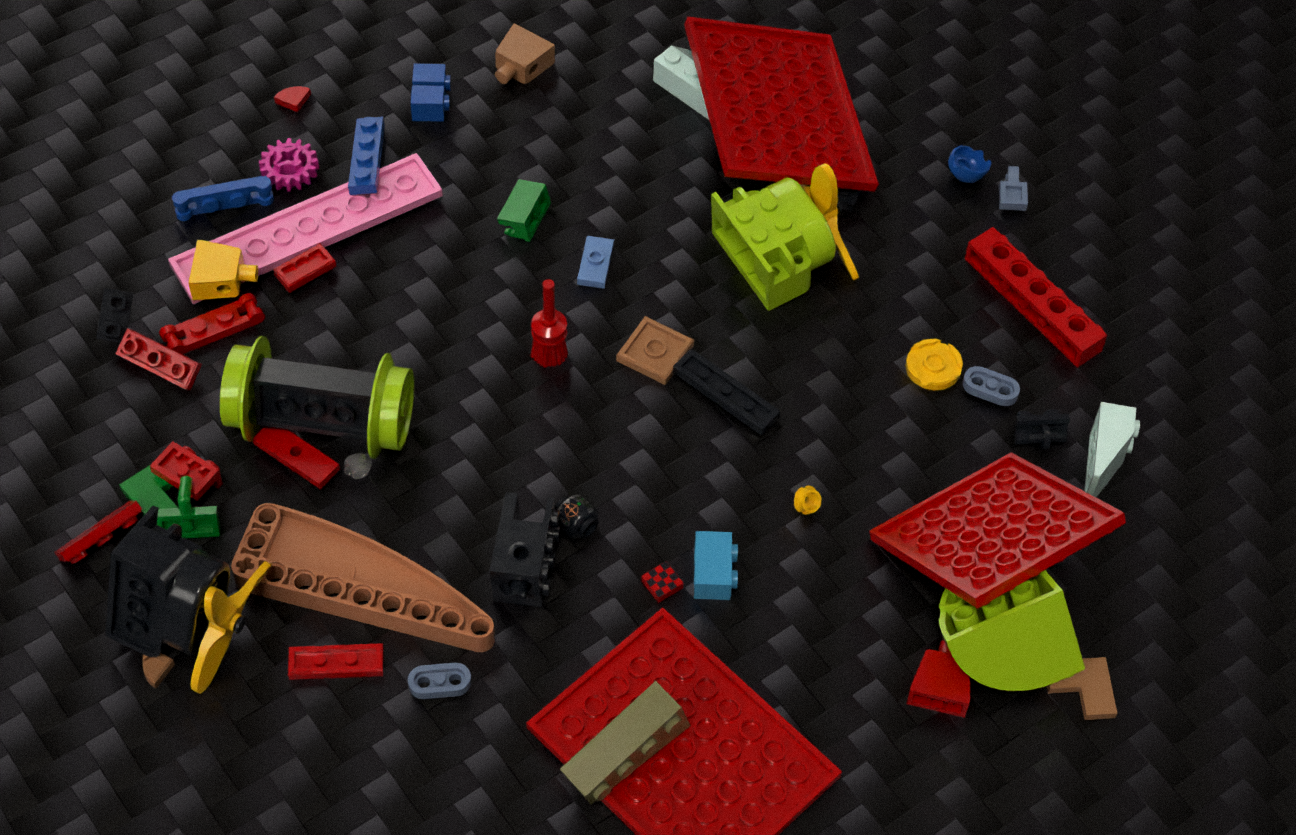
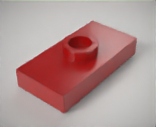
(304, 267)

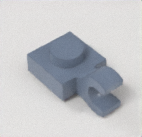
(1012, 193)

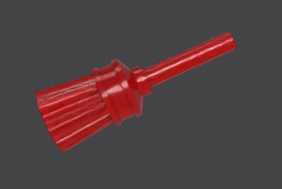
(549, 331)

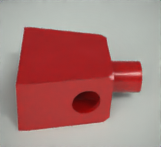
(940, 684)

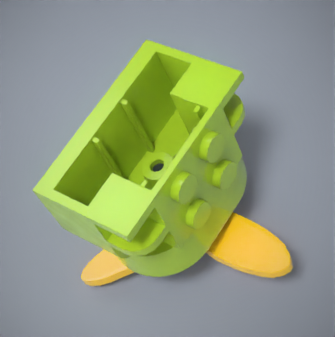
(782, 234)

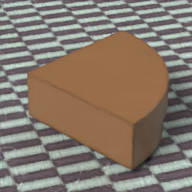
(156, 668)

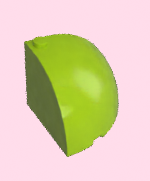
(1014, 640)

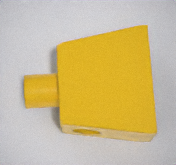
(218, 271)

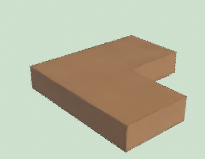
(1093, 687)

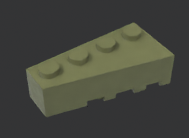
(626, 743)

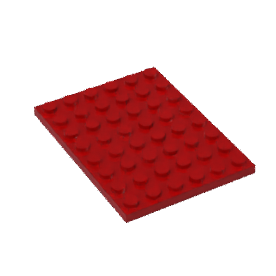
(778, 103)
(723, 775)

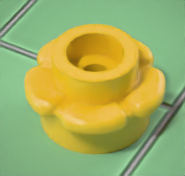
(812, 502)

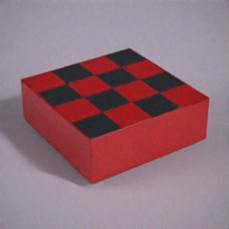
(662, 582)

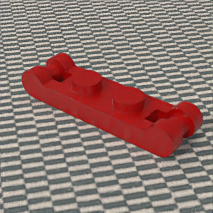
(213, 325)

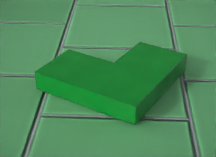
(147, 490)

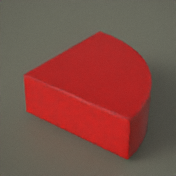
(293, 97)

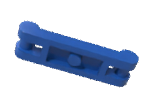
(222, 196)

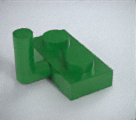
(195, 521)

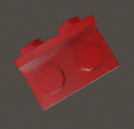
(183, 461)

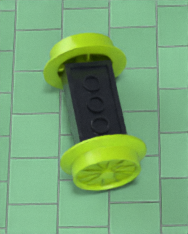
(316, 398)

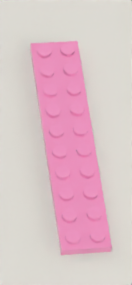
(323, 219)

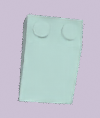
(1108, 443)

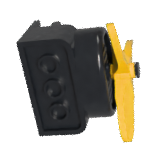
(174, 596)

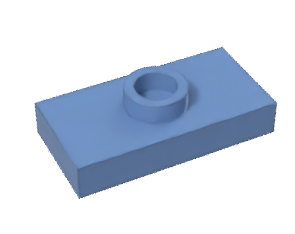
(595, 262)

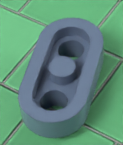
(991, 386)
(439, 678)

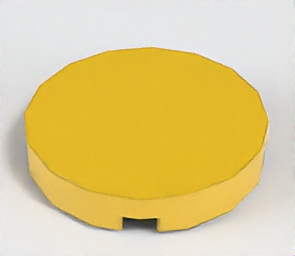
(934, 364)

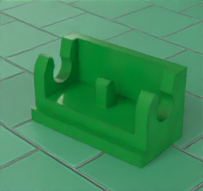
(524, 209)

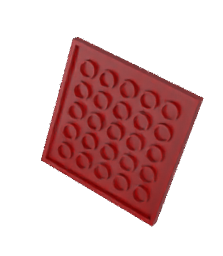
(996, 529)

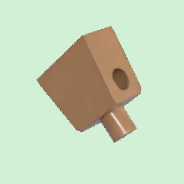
(522, 56)

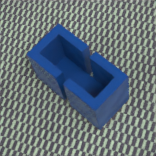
(429, 92)

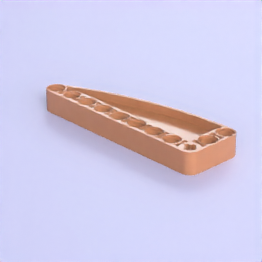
(343, 562)

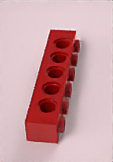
(1035, 297)

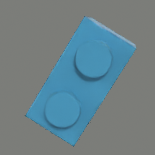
(714, 565)

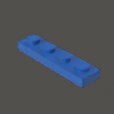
(366, 155)

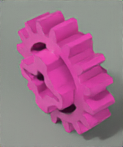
(289, 164)

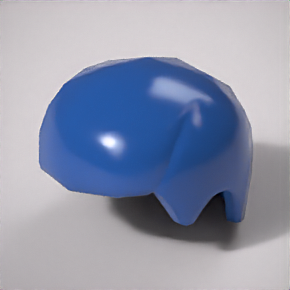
(968, 164)

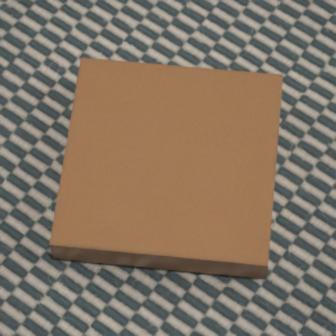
(654, 350)

